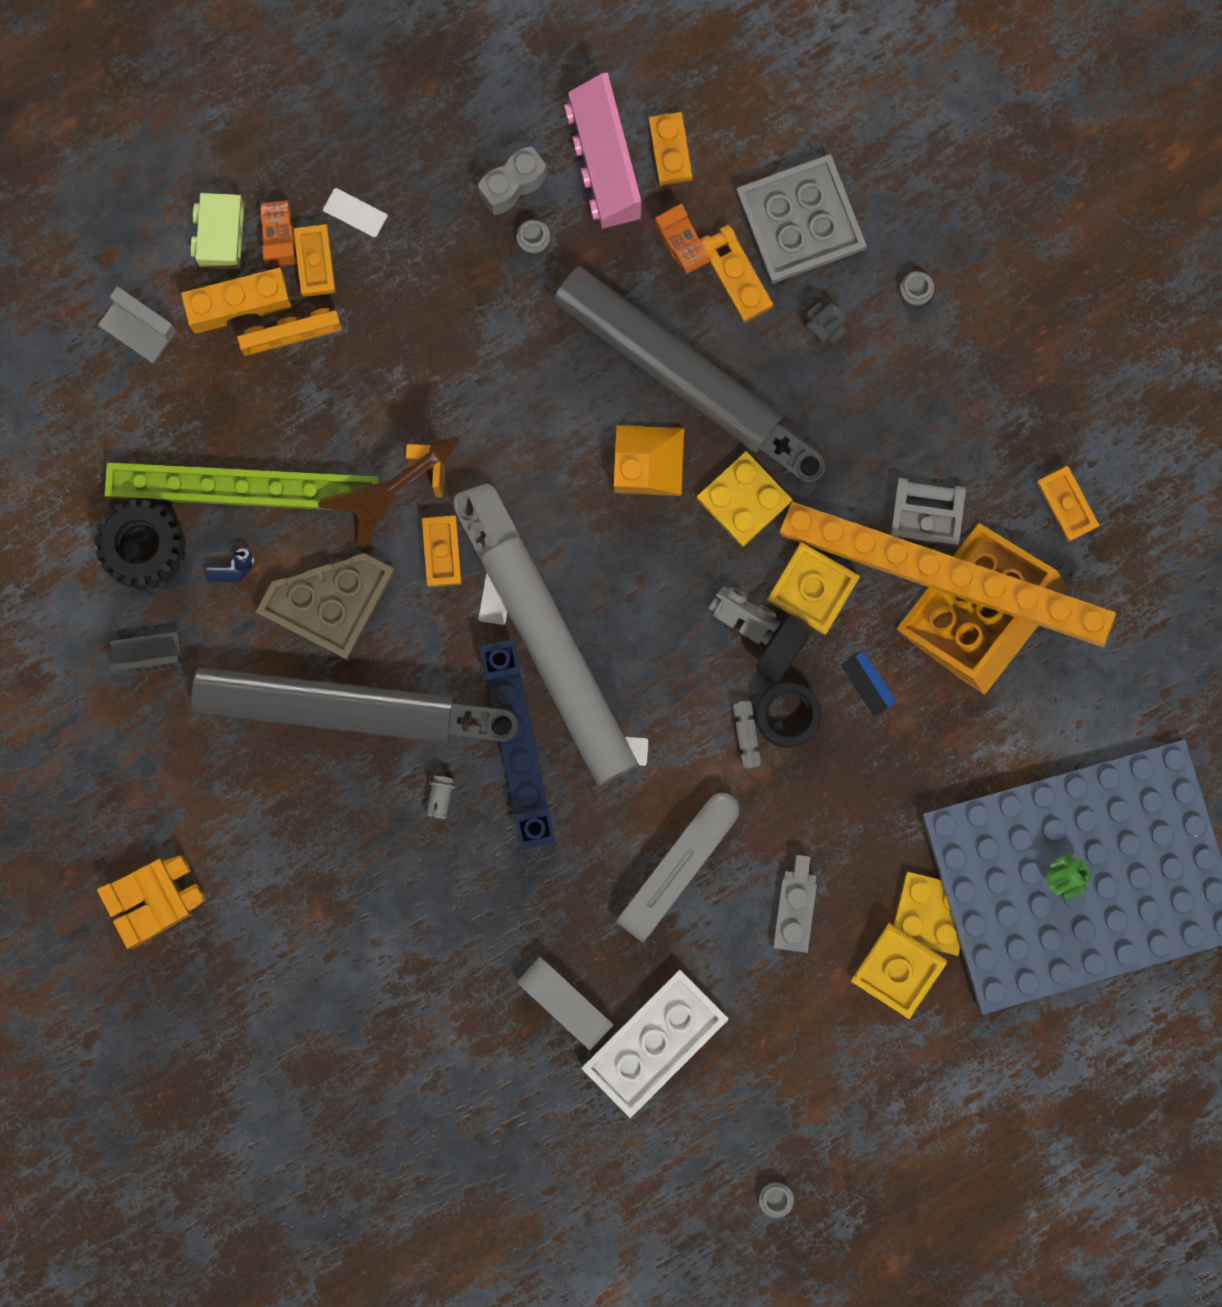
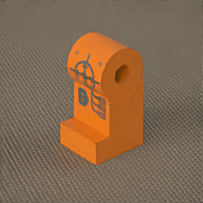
(278, 234)
(681, 239)

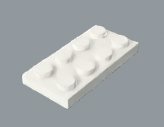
(655, 1043)

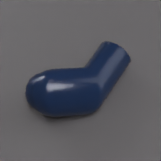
(234, 570)

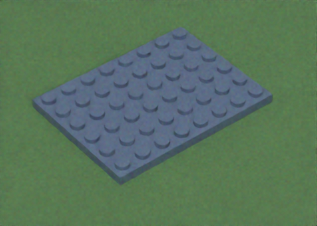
(1149, 867)

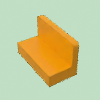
(414, 453)

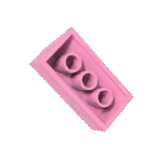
(604, 152)

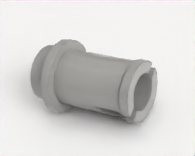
(440, 796)

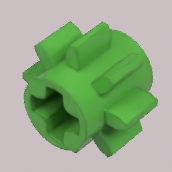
(1068, 876)

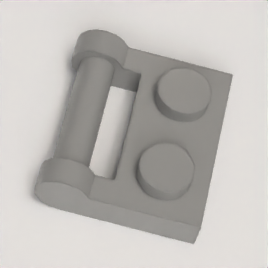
(928, 523)

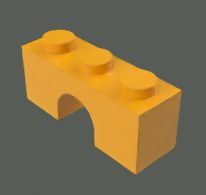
(253, 294)

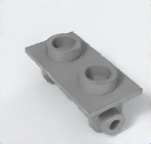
(736, 606)

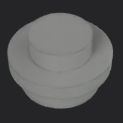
(533, 236)
(917, 288)
(776, 1200)

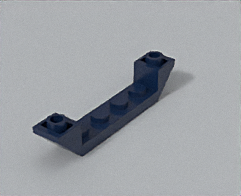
(520, 754)

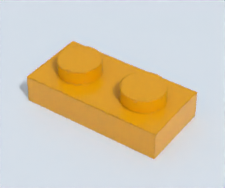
(670, 148)
(314, 260)
(1067, 504)
(441, 551)

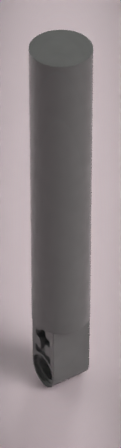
(683, 370)
(341, 707)

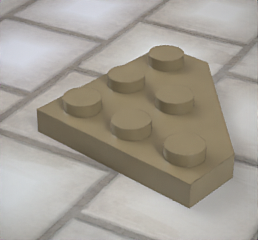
(329, 602)

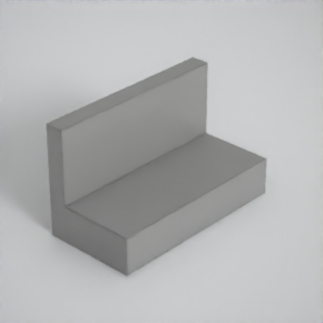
(137, 326)

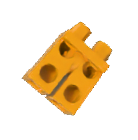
(159, 891)

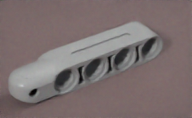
(679, 866)

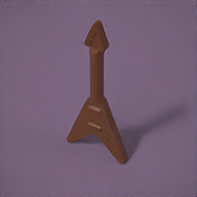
(373, 501)

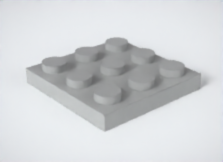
(801, 218)

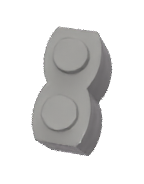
(520, 176)

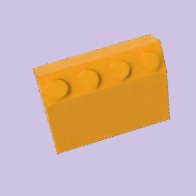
(969, 637)

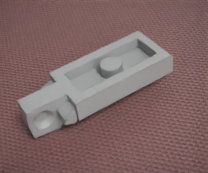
(795, 908)

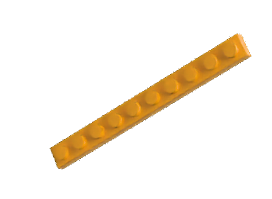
(948, 574)

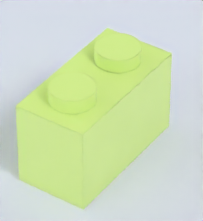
(219, 231)

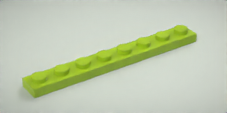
(227, 485)

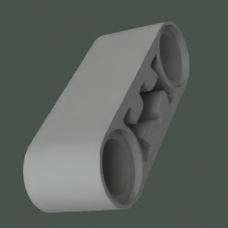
(564, 1003)

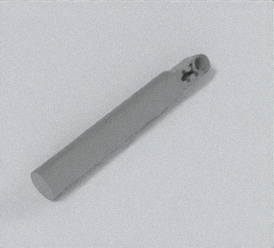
(544, 633)

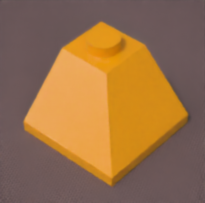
(648, 460)

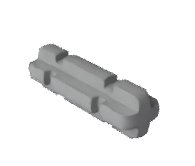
(746, 734)

